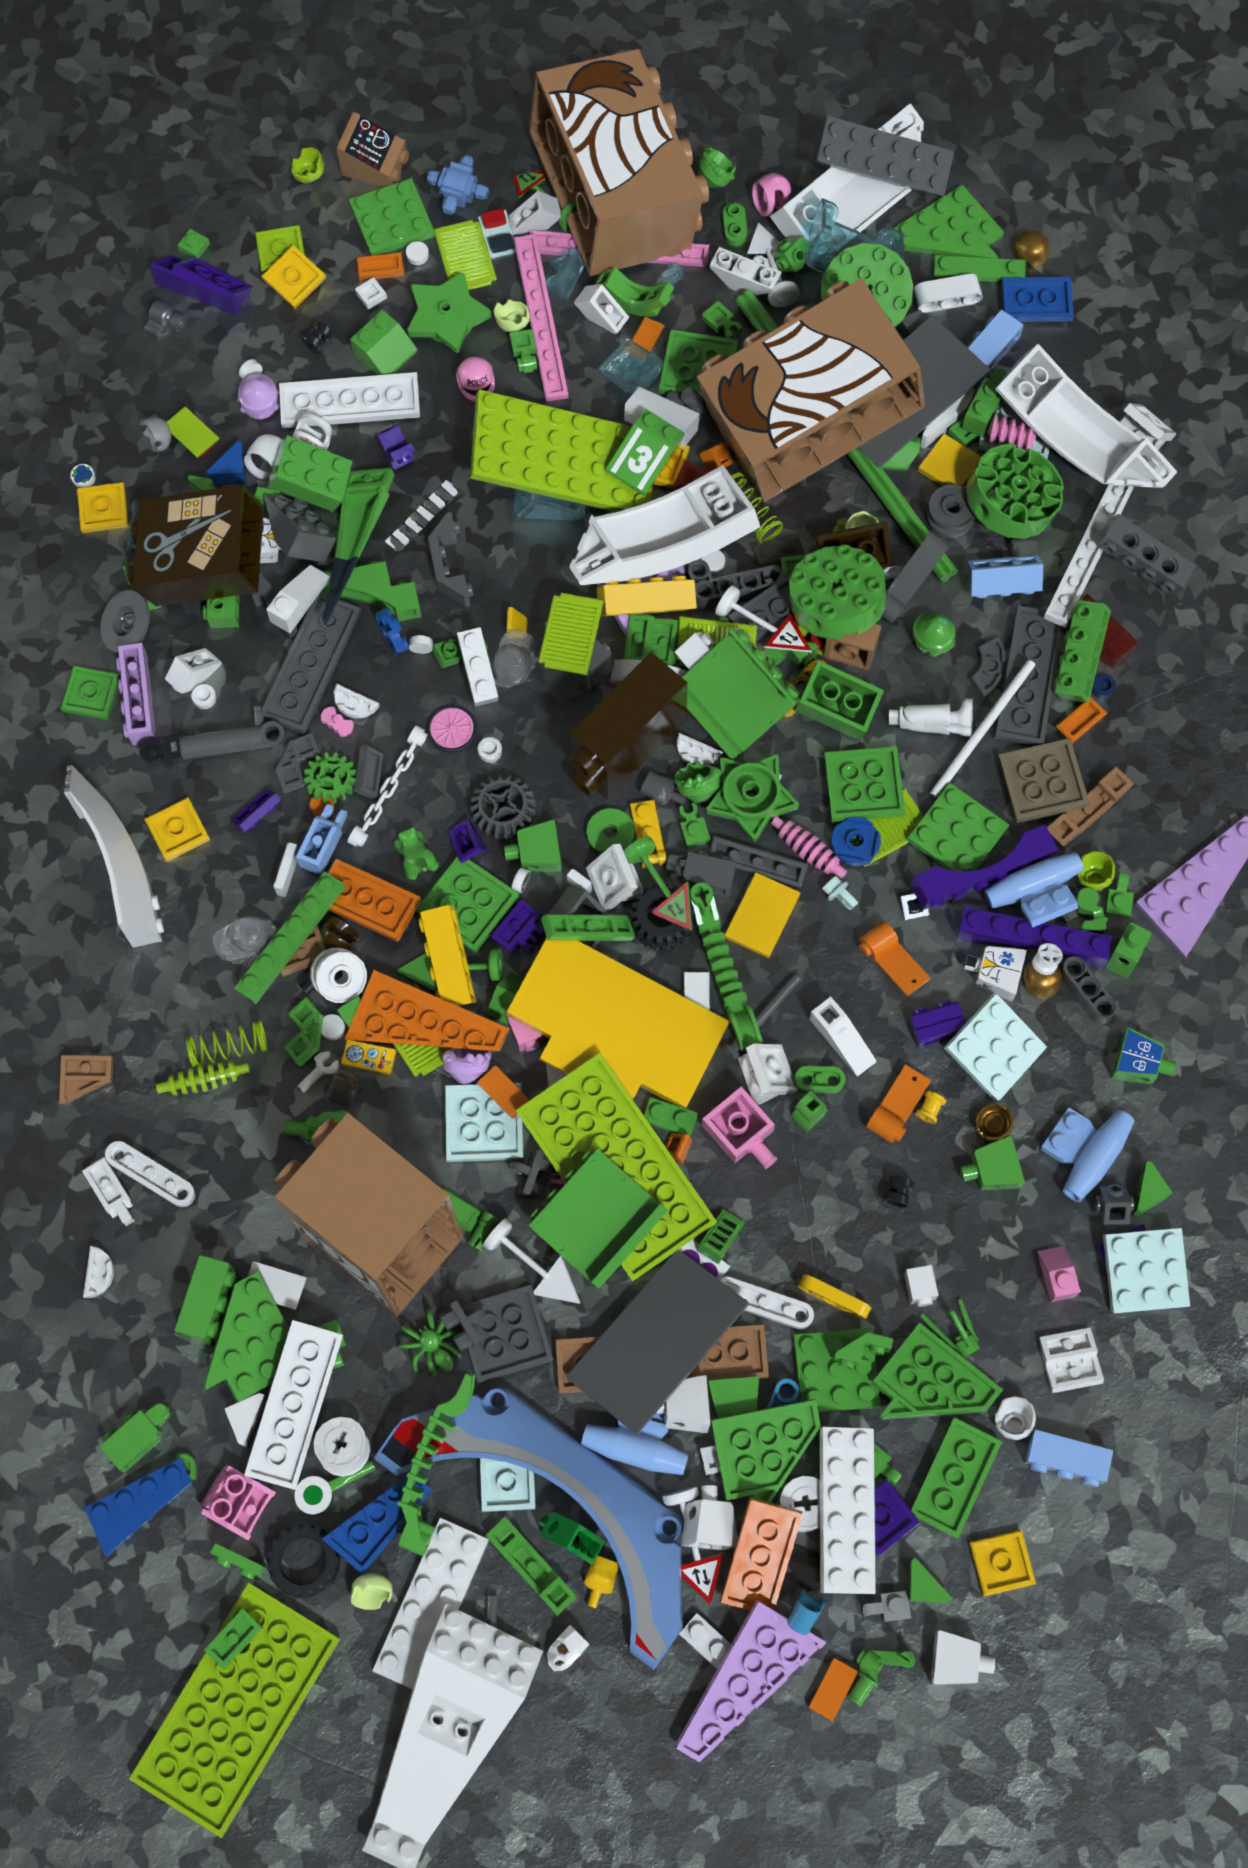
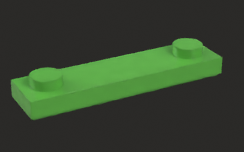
(985, 268)
(587, 927)

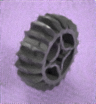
(489, 796)

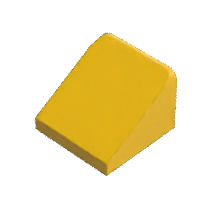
(516, 620)

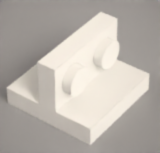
(1147, 425)
(614, 878)
(767, 1072)

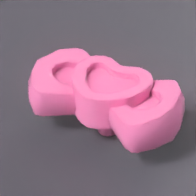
(336, 722)

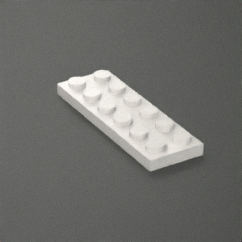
(351, 399)
(293, 1404)
(847, 1510)
(439, 1580)

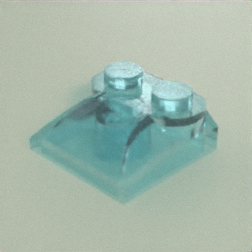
(631, 367)

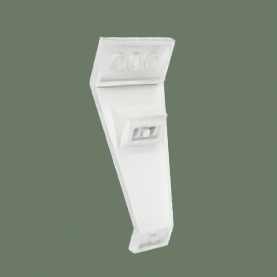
(471, 1683)

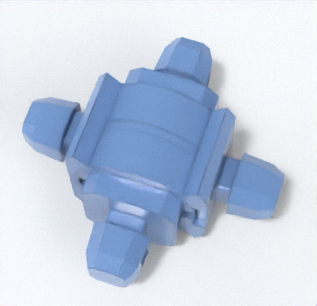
(457, 184)

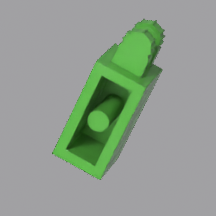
(984, 405)

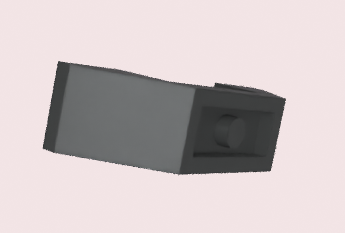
(444, 535)

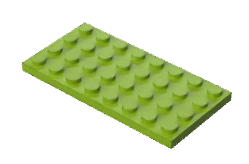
(549, 452)
(596, 1112)
(234, 1716)

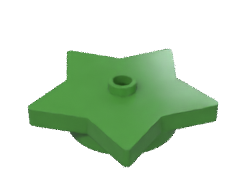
(446, 312)
(756, 778)

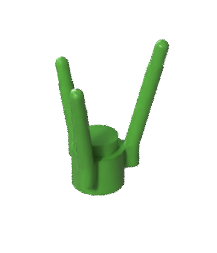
(967, 1341)

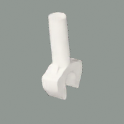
(318, 1071)

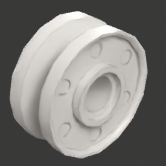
(350, 983)

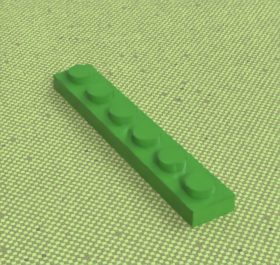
(290, 937)

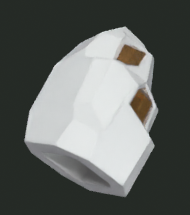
(566, 1649)

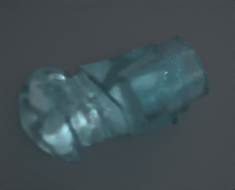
(671, 274)

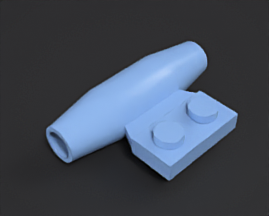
(1039, 889)
(1090, 1151)
(639, 1450)

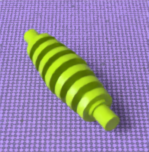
(233, 1071)

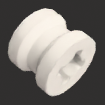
(1047, 959)

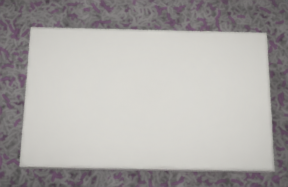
(282, 1285)

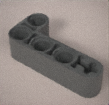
(913, 575)
(714, 586)

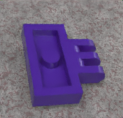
(519, 929)

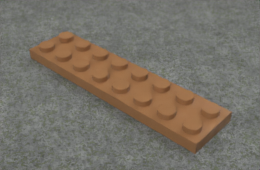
(735, 1355)

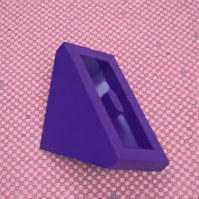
(467, 841)

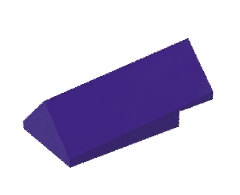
(201, 282)

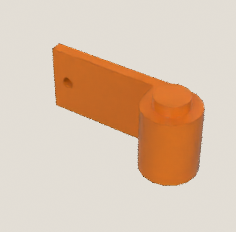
(892, 958)
(898, 1105)

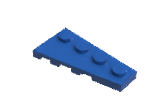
(129, 1508)
(372, 1528)

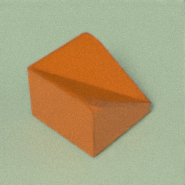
(716, 457)

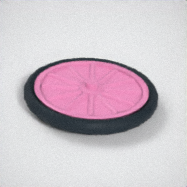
(452, 728)

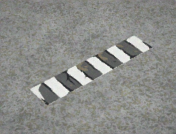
(422, 516)

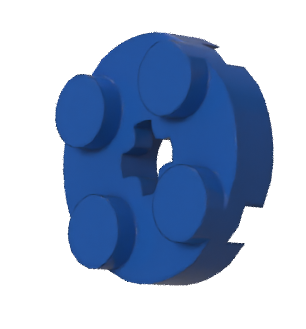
(390, 628)
(867, 834)

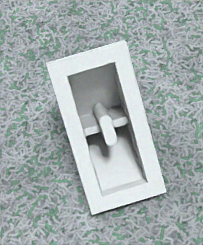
(245, 1416)

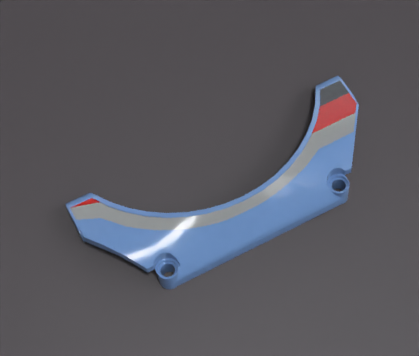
(620, 1507)

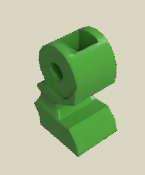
(1087, 907)
(809, 1111)

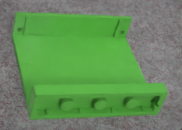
(737, 693)
(596, 1217)

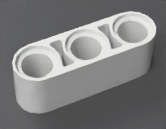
(948, 293)

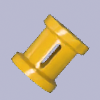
(930, 1107)

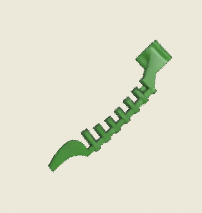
(726, 978)
(418, 1533)

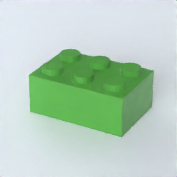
(310, 473)
(839, 700)
(206, 1301)

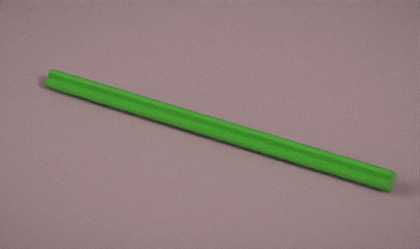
(875, 476)

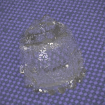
(514, 659)
(243, 939)

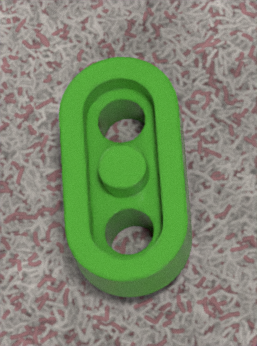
(734, 222)
(819, 1077)

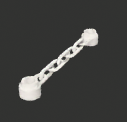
(358, 834)

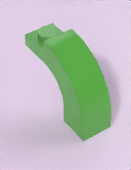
(634, 297)

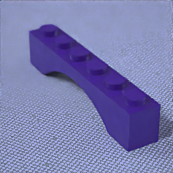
(941, 885)
(995, 928)

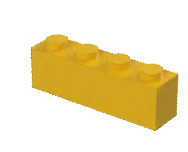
(647, 597)
(447, 955)

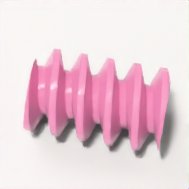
(1011, 432)

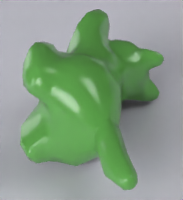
(415, 854)

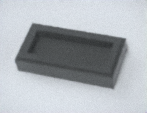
(368, 772)

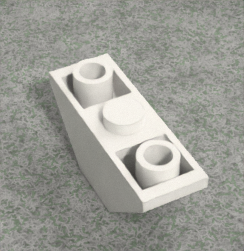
(743, 273)

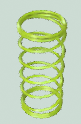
(763, 530)
(257, 1028)

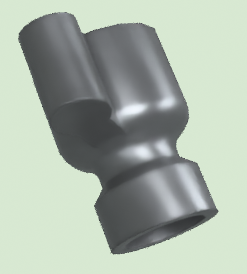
(161, 315)

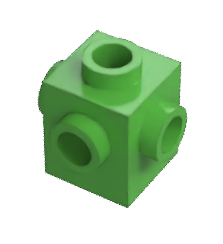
(790, 254)

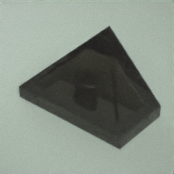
(805, 1567)

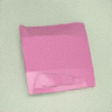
(236, 1501)

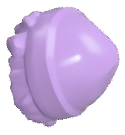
(258, 396)
(466, 1064)

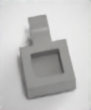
(892, 1607)

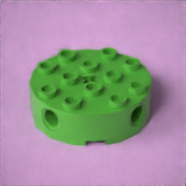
(879, 268)
(1014, 491)
(837, 592)

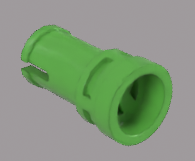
(486, 1225)

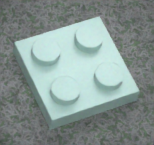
(506, 1486)

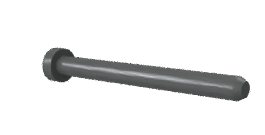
(732, 1050)

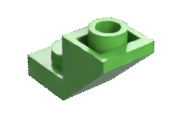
(798, 658)
(852, 1353)

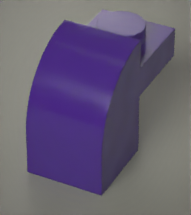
(395, 447)

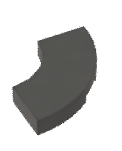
(991, 667)

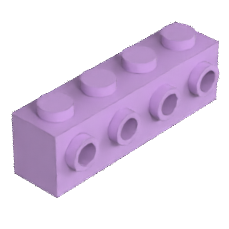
(136, 693)

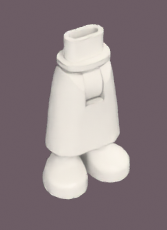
(935, 718)

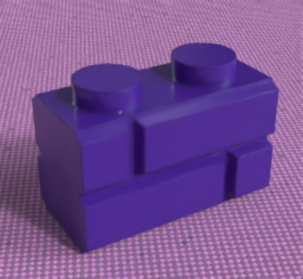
(936, 1024)

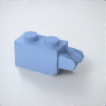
(321, 841)

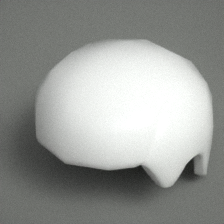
(1015, 1418)

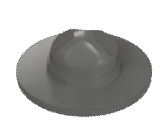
(124, 620)

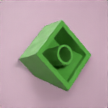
(383, 344)

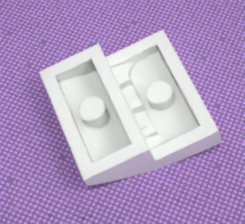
(1071, 1360)

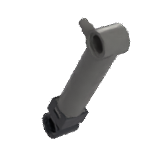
(179, 748)

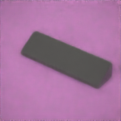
(760, 860)

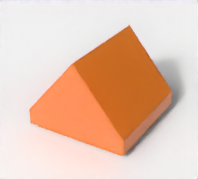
(678, 1146)

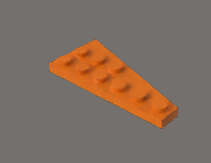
(409, 1016)

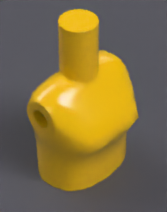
(600, 1579)

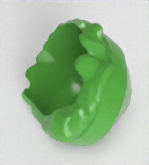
(716, 168)
(933, 633)
(698, 781)

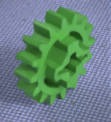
(329, 779)

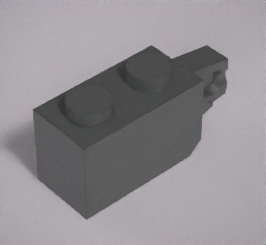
(702, 868)

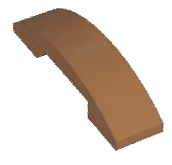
(1100, 799)

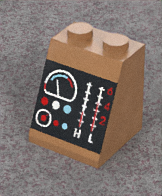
(371, 152)

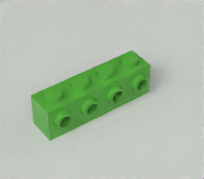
(222, 612)
(1082, 651)

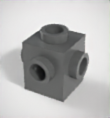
(1114, 1204)

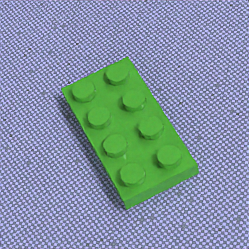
(955, 1478)

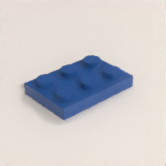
(1038, 298)

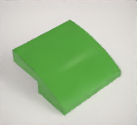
(652, 635)

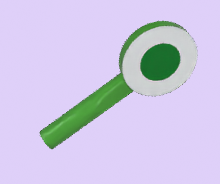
(315, 1494)

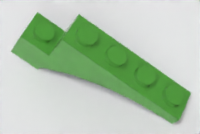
(372, 585)

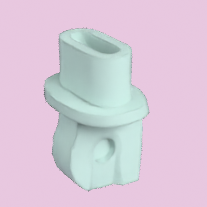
(836, 888)

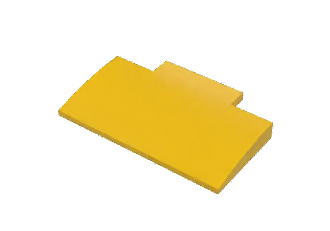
(603, 1007)

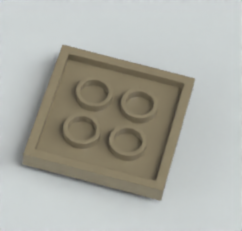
(1043, 780)

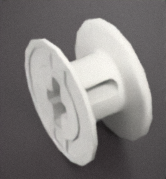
(347, 1459)
(794, 1492)

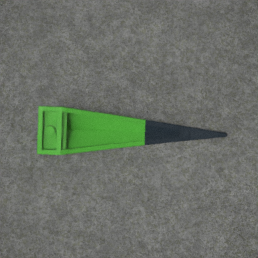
(361, 507)

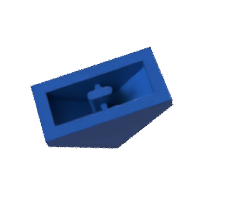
(230, 467)

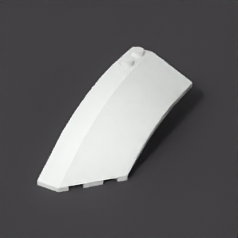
(856, 196)
(1079, 426)
(665, 531)
(128, 878)

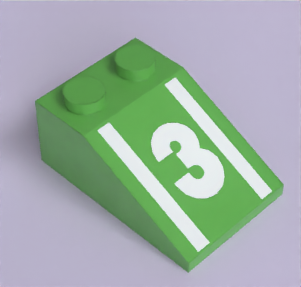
(645, 452)

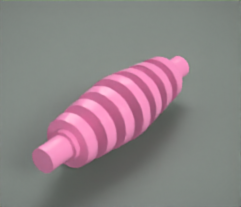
(809, 847)

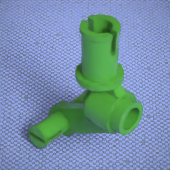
(871, 1664)

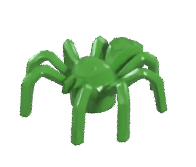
(431, 1341)

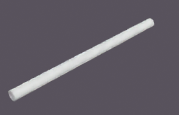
(982, 729)

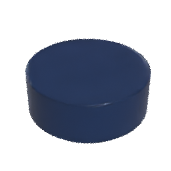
(1103, 686)

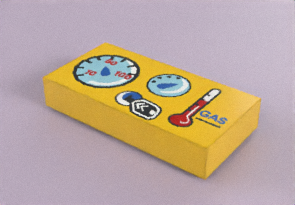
(368, 1057)

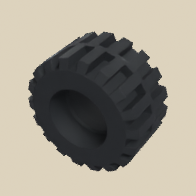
(653, 934)

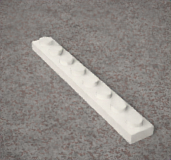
(1086, 555)

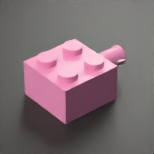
(740, 1128)

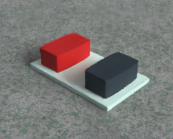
(497, 233)

